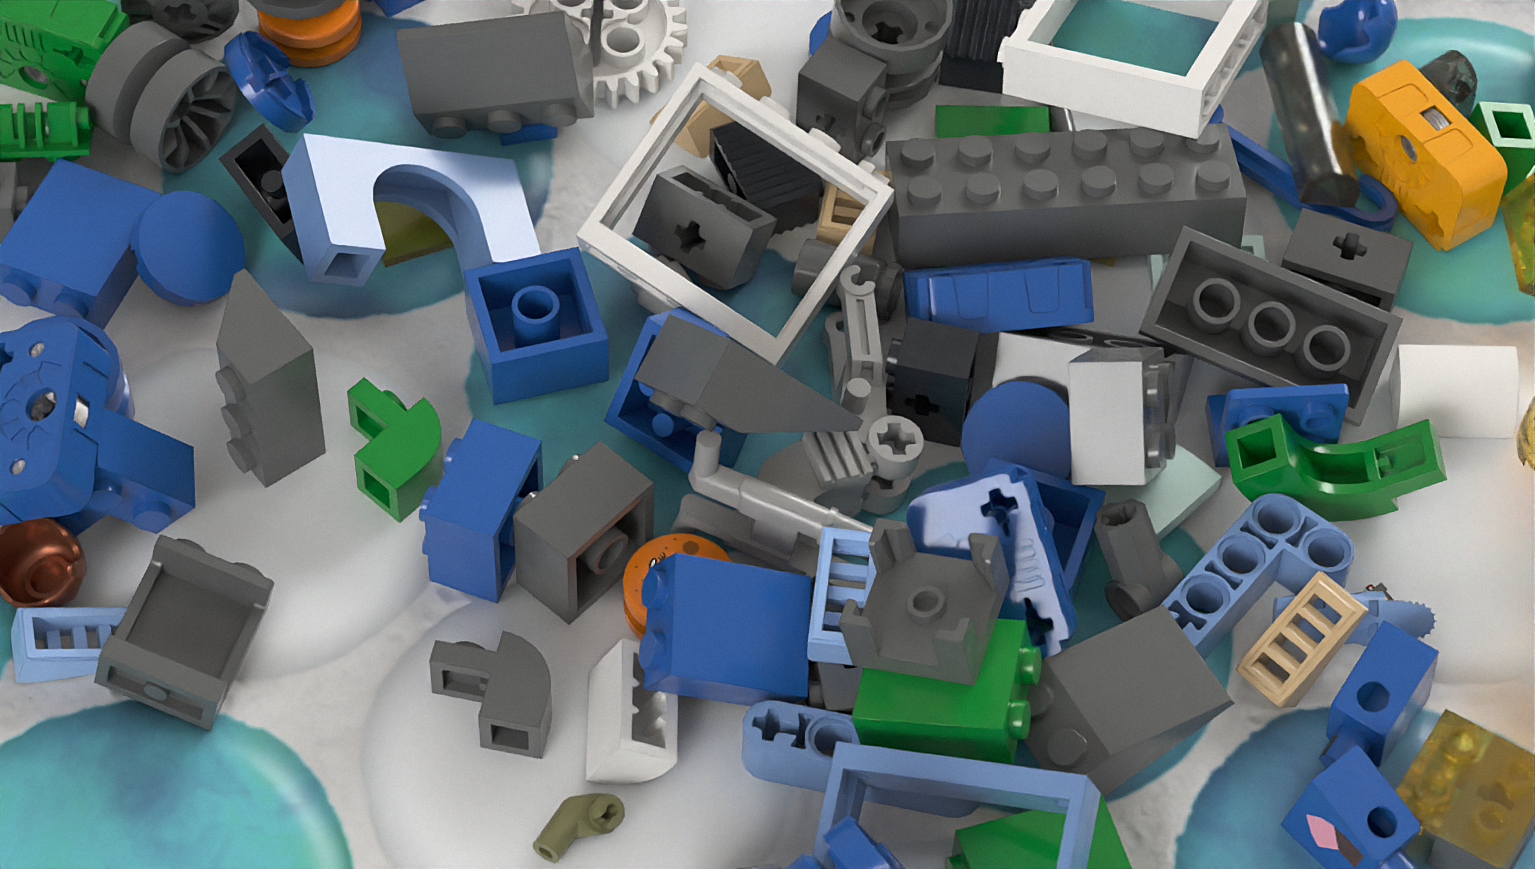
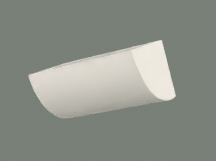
(1456, 388)
(628, 727)

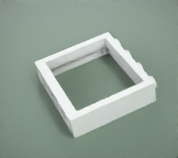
(1127, 90)
(772, 124)

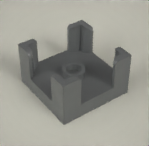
(926, 609)

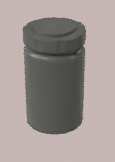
(887, 278)

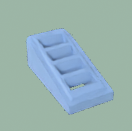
(50, 624)
(829, 645)

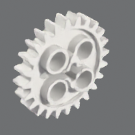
(637, 41)

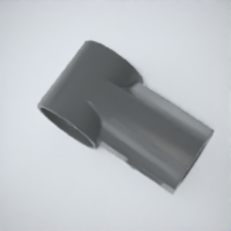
(1138, 566)

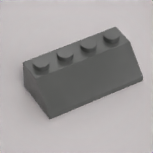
(1267, 321)

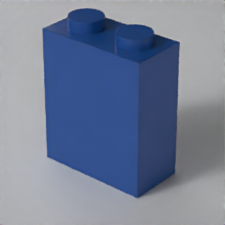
(74, 244)
(725, 631)

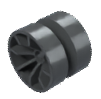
(161, 96)

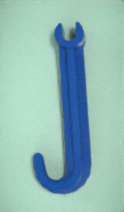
(1277, 177)

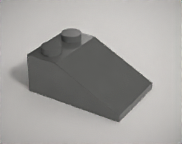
(723, 383)
(1121, 700)

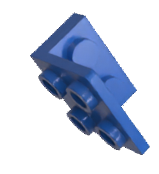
(1311, 411)

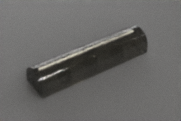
(1308, 117)

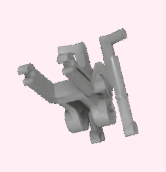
(823, 472)

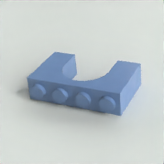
(338, 180)

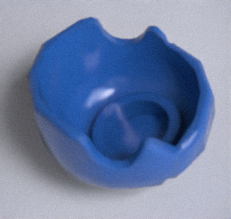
(1357, 30)

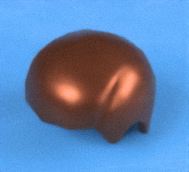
(40, 564)

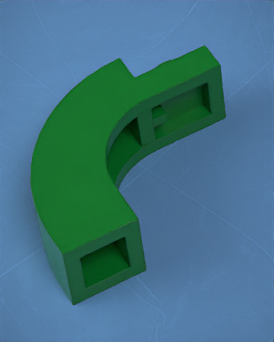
(1334, 479)

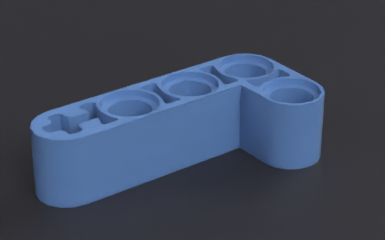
(1264, 558)
(808, 768)

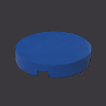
(187, 248)
(1020, 426)

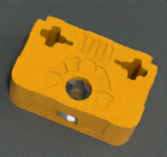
(1425, 154)

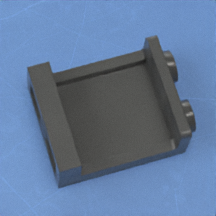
(185, 631)

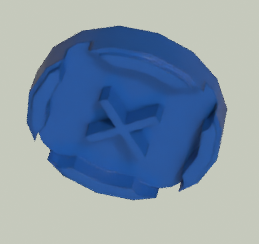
(263, 79)

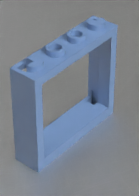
(958, 778)

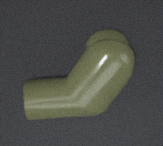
(578, 818)

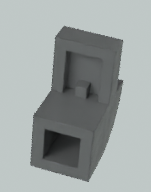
(508, 683)

